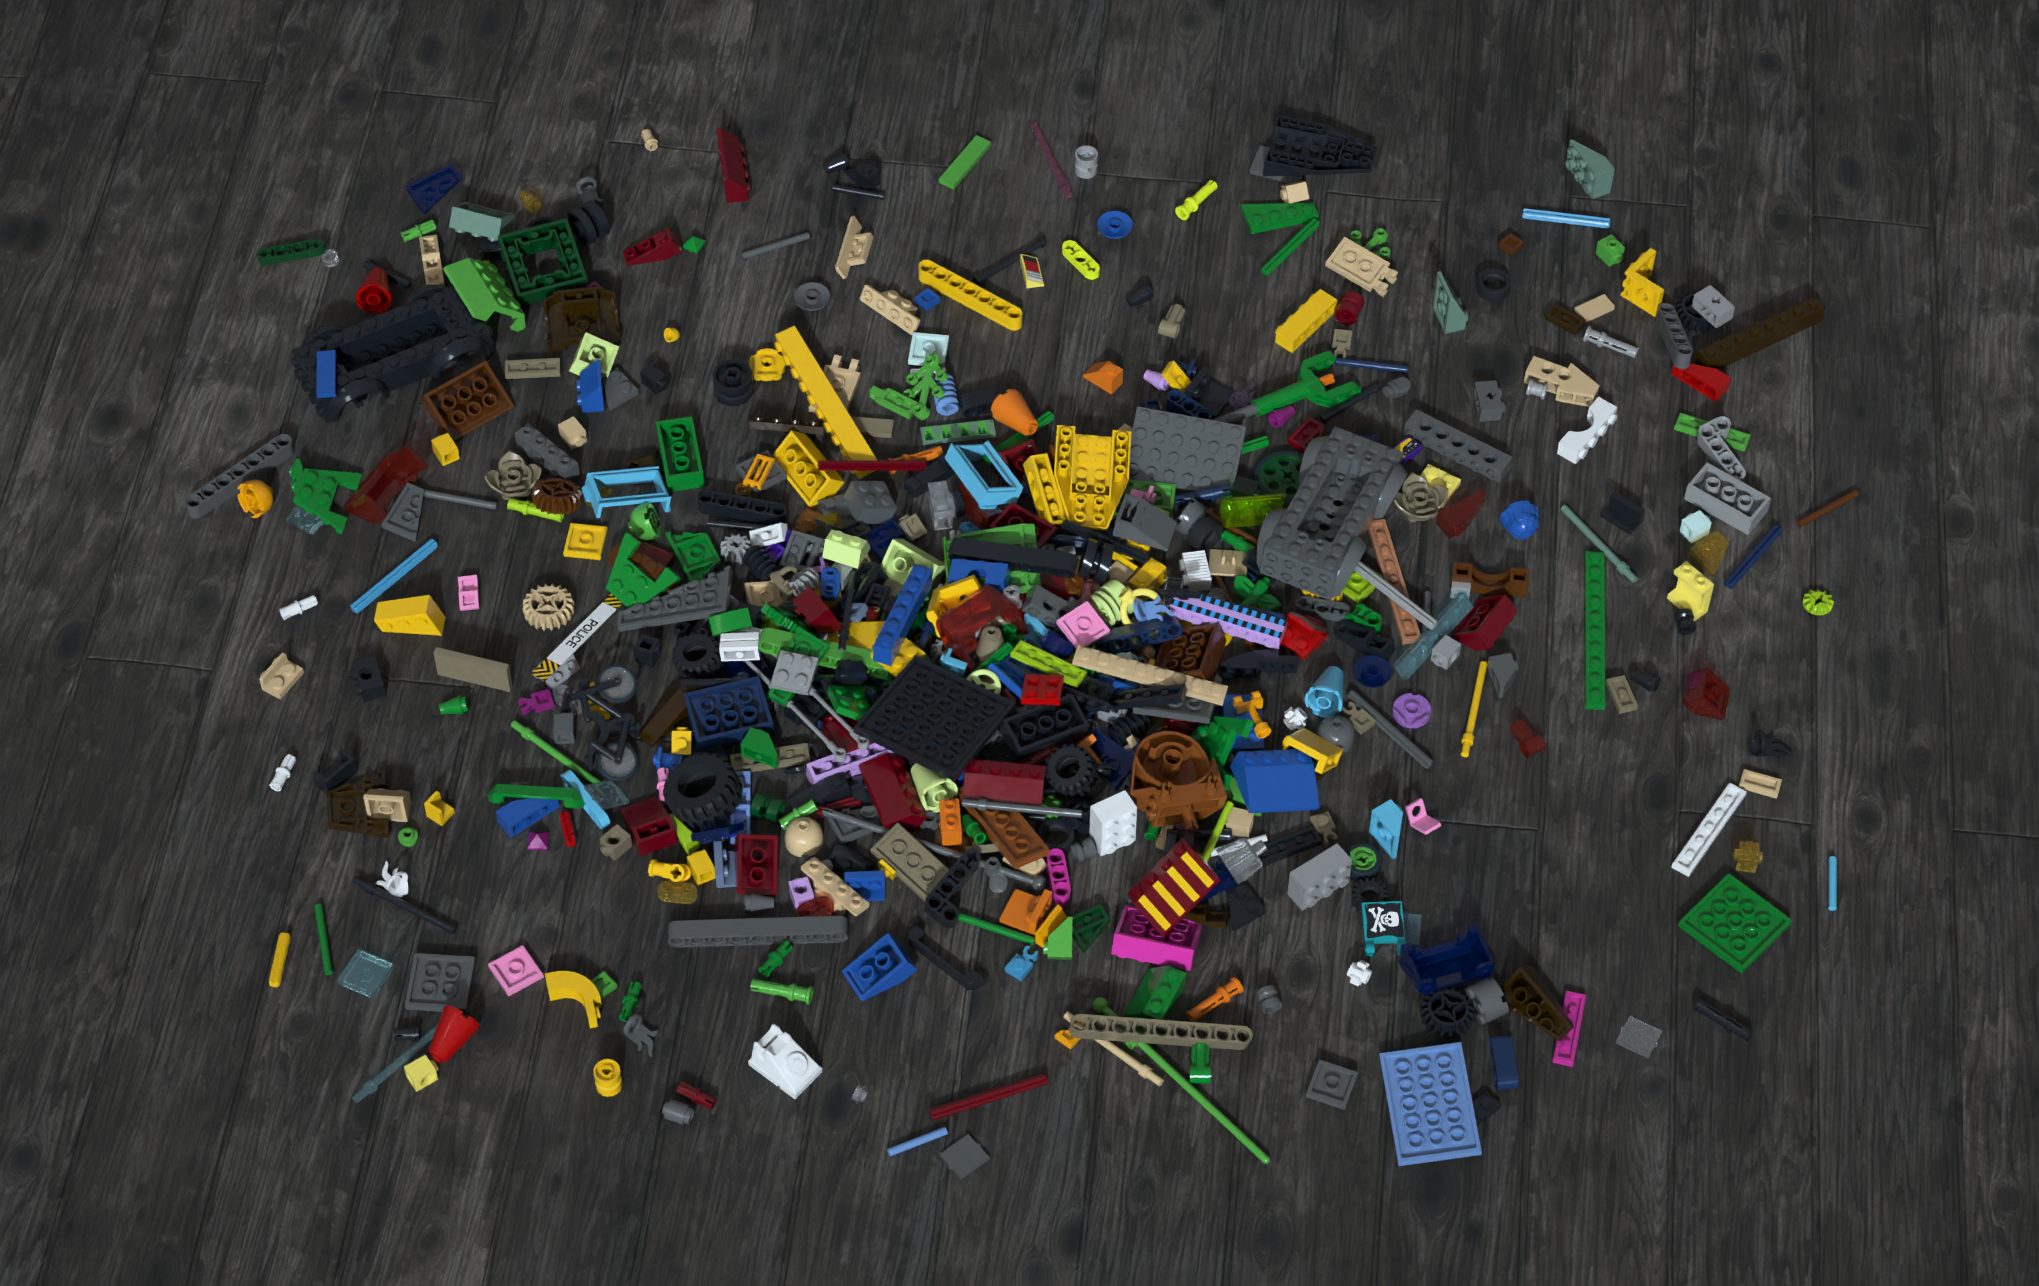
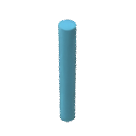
(1832, 893)

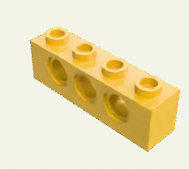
(1044, 489)

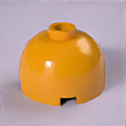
(255, 497)

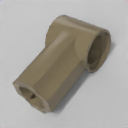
(1171, 324)

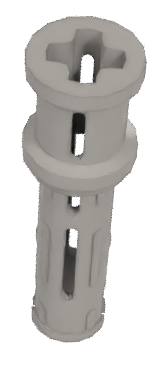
(1602, 339)

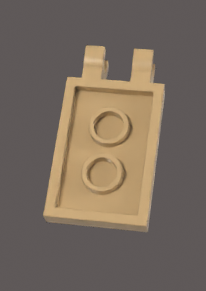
(1361, 266)
(842, 380)

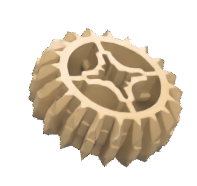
(548, 601)

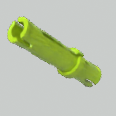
(528, 508)

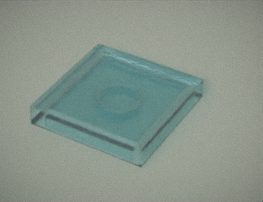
(365, 973)

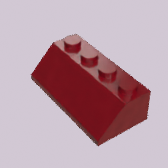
(732, 167)
(1004, 782)
(893, 791)

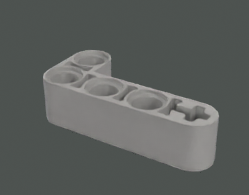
(1716, 441)

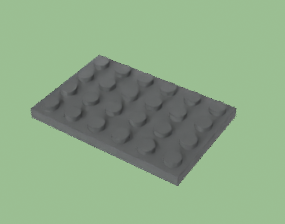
(1184, 450)

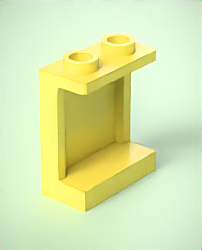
(1692, 590)

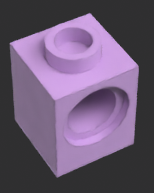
(800, 885)

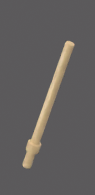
(1143, 1070)

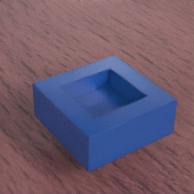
(927, 299)

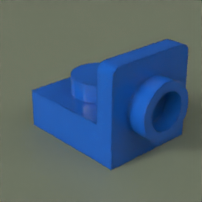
(666, 760)

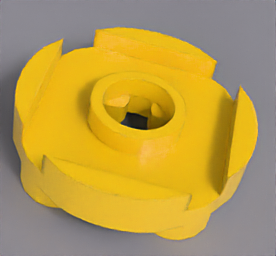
(769, 373)

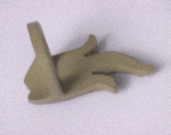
(780, 583)

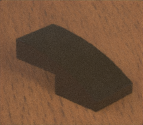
(1213, 918)

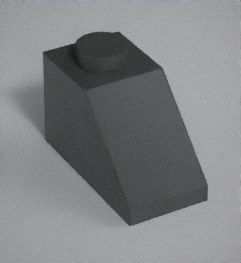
(1502, 672)

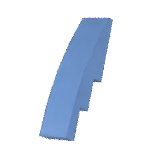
(742, 812)

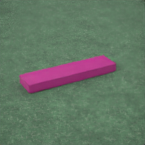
(1566, 1048)

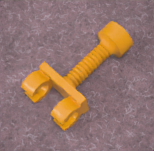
(1262, 728)

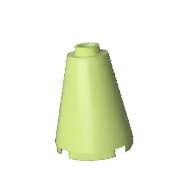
(932, 787)

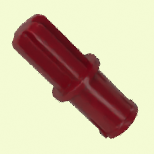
(696, 1095)

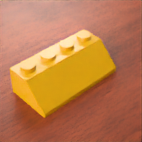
(799, 460)

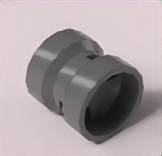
(1083, 850)
(1269, 999)

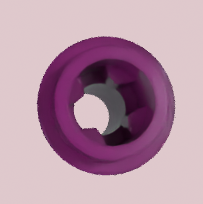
(1278, 417)

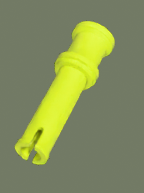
(1192, 203)

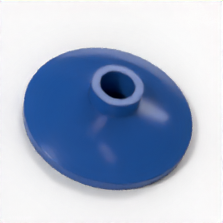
(1114, 224)

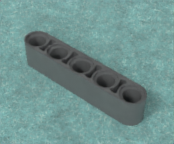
(1674, 336)

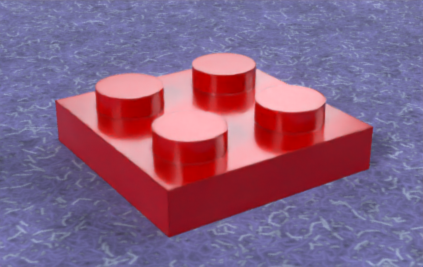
(1042, 689)

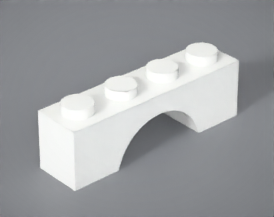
(1576, 444)

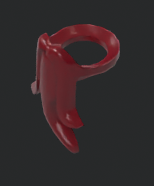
(1178, 725)

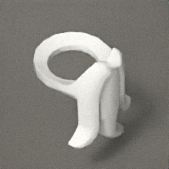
(394, 884)

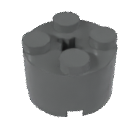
(1487, 1000)

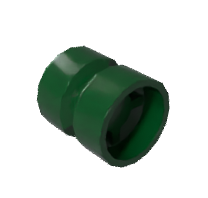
(766, 807)

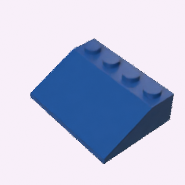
(1276, 780)

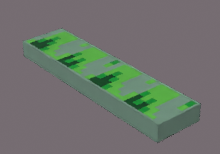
(958, 432)

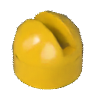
(671, 334)

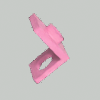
(1421, 821)

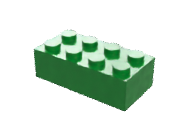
(679, 454)

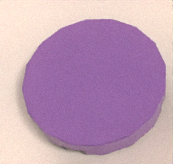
(1411, 710)

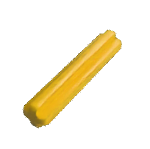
(279, 959)

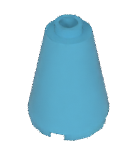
(1326, 693)

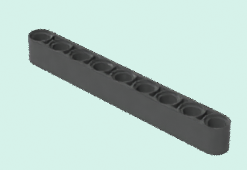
(757, 931)

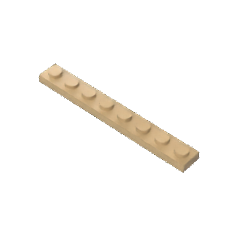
(1148, 674)

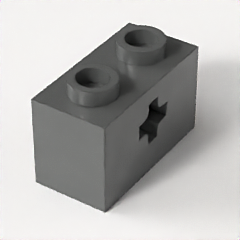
(1488, 401)

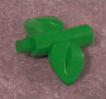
(1255, 593)

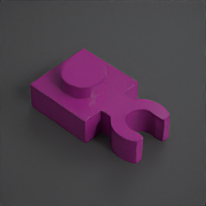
(539, 701)

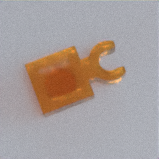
(807, 521)
(1075, 585)

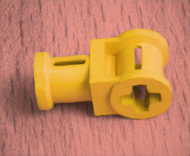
(669, 870)

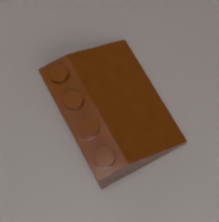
(467, 401)
(1194, 652)

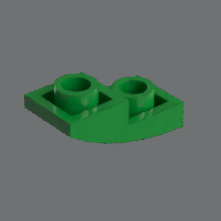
(296, 473)
(730, 621)

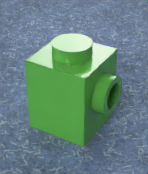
(1610, 250)

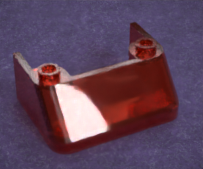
(383, 484)
(962, 620)

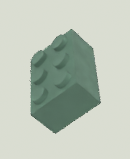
(481, 220)

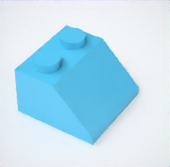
(1386, 826)

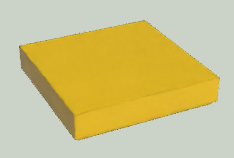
(585, 541)

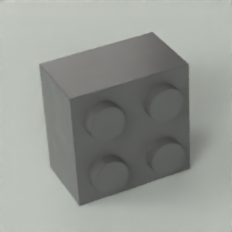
(870, 502)

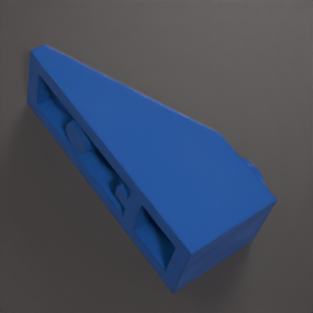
(523, 813)

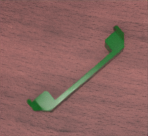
(570, 796)

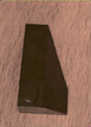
(667, 714)

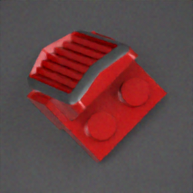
(1303, 634)

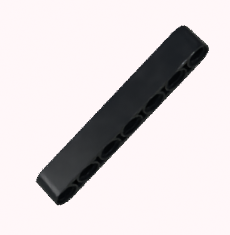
(1017, 557)

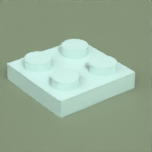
(926, 344)

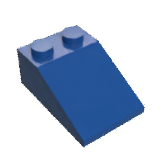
(1240, 743)
(879, 968)

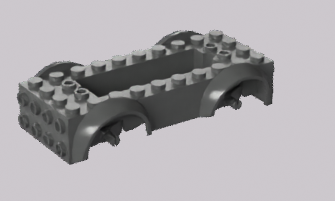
(1332, 469)

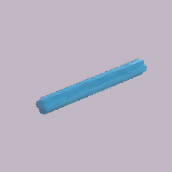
(1567, 218)

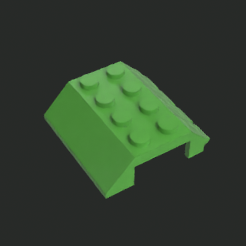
(484, 291)

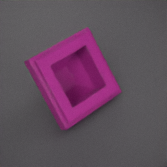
(538, 841)

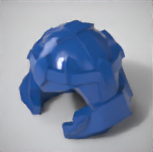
(1520, 519)

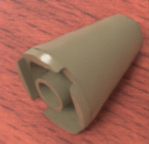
(989, 642)

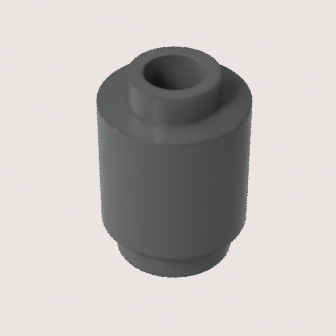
(678, 1112)

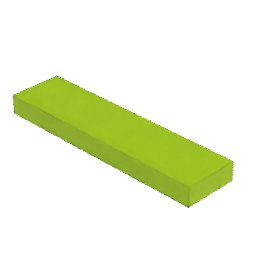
(1048, 663)

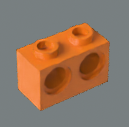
(950, 822)

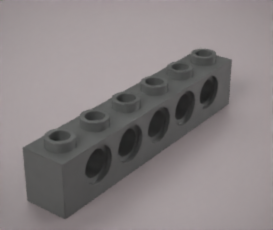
(1458, 446)

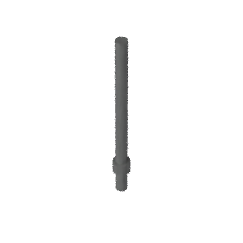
(983, 804)

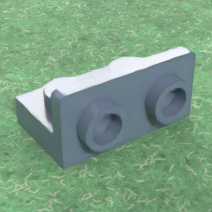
(724, 866)

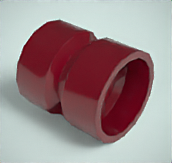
(1349, 308)

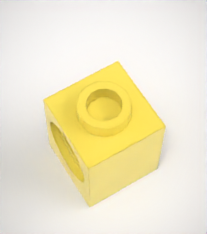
(421, 1072)

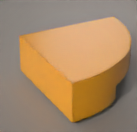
(1066, 1039)

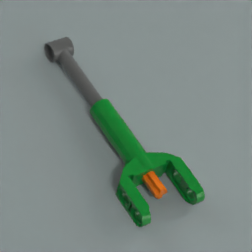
(1307, 387)

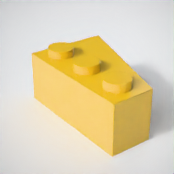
(410, 616)

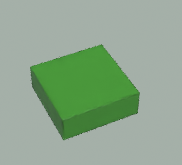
(604, 984)

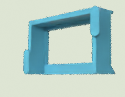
(625, 477)
(987, 498)

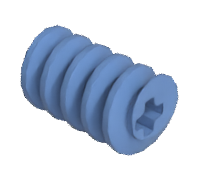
(948, 403)

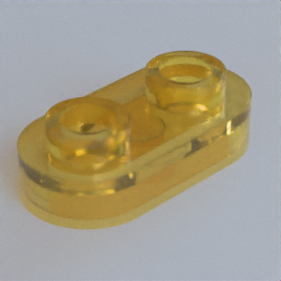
(676, 893)

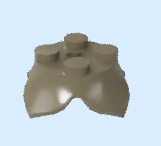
(513, 477)
(1419, 500)

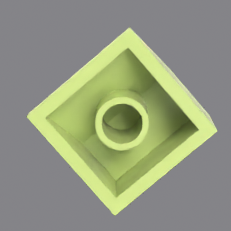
(592, 349)
(845, 548)

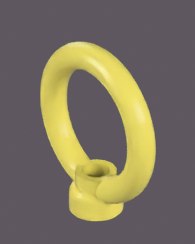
(1127, 596)

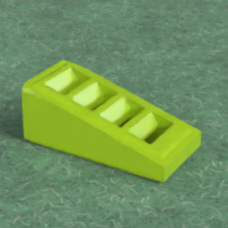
(684, 835)

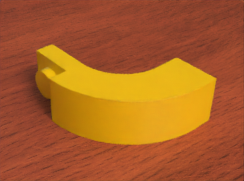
(578, 987)

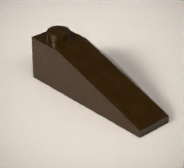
(1533, 1000)

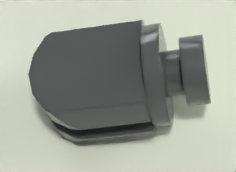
(1397, 388)

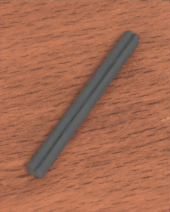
(1391, 730)

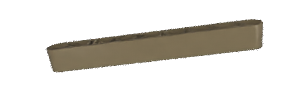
(1152, 1037)

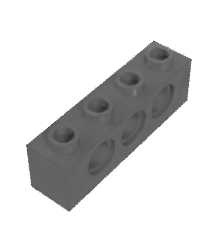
(546, 454)

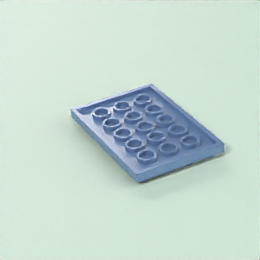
(1430, 1104)

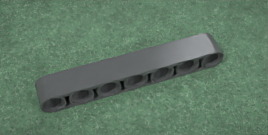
(247, 469)

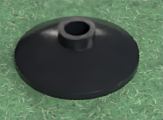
(859, 790)

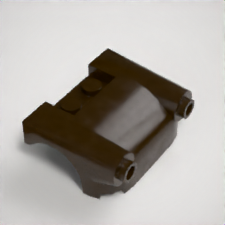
(579, 311)

